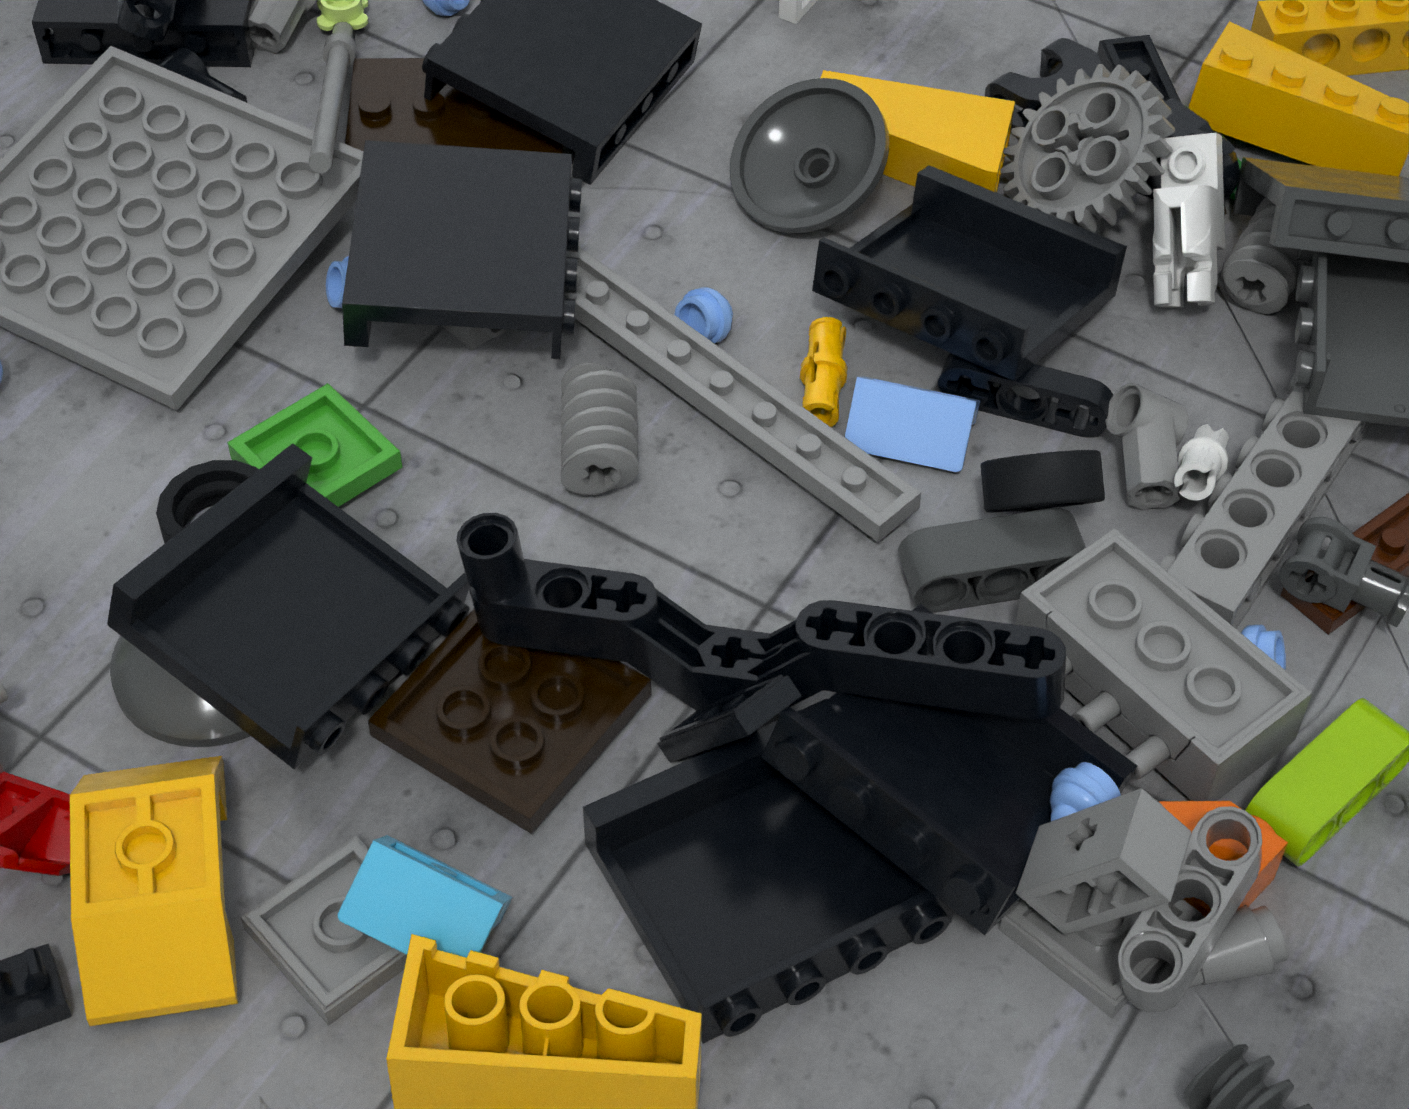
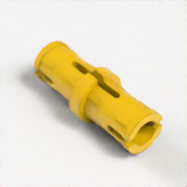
(824, 369)

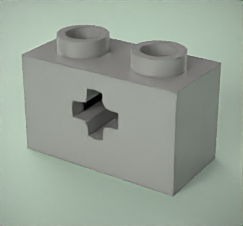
(1104, 862)

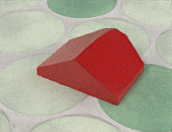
(33, 827)

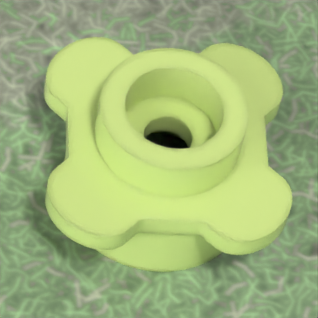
(342, 11)

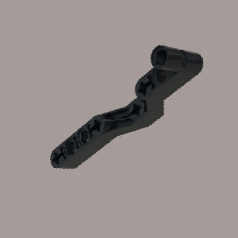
(827, 648)

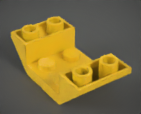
(151, 891)

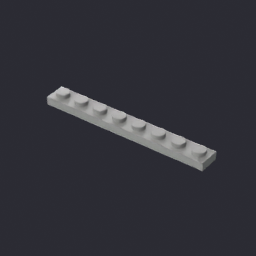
(741, 401)

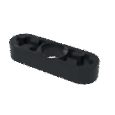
(1043, 412)

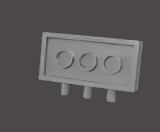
(1164, 669)

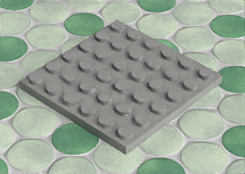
(157, 223)

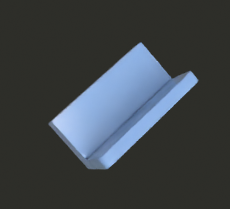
(911, 423)

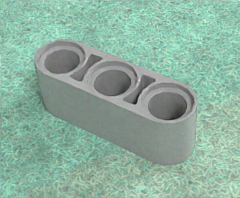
(1186, 943)

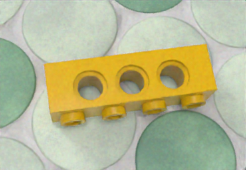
(1340, 34)

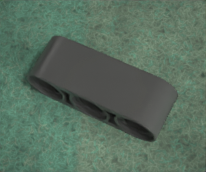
(986, 557)

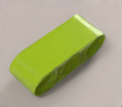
(1332, 779)

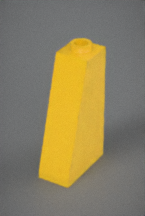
(939, 129)

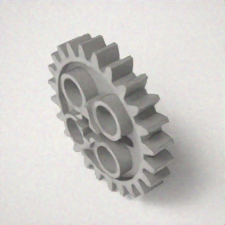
(1089, 147)

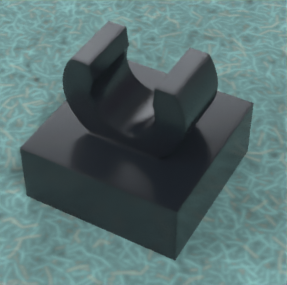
(30, 993)

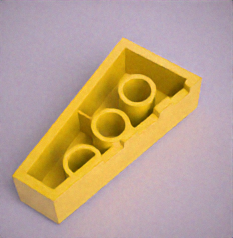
(523, 1041)

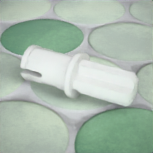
(1202, 463)

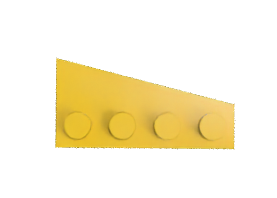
(1299, 106)

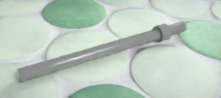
(339, 56)

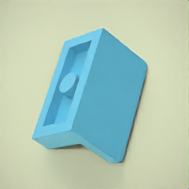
(413, 893)

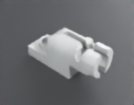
(1189, 221)

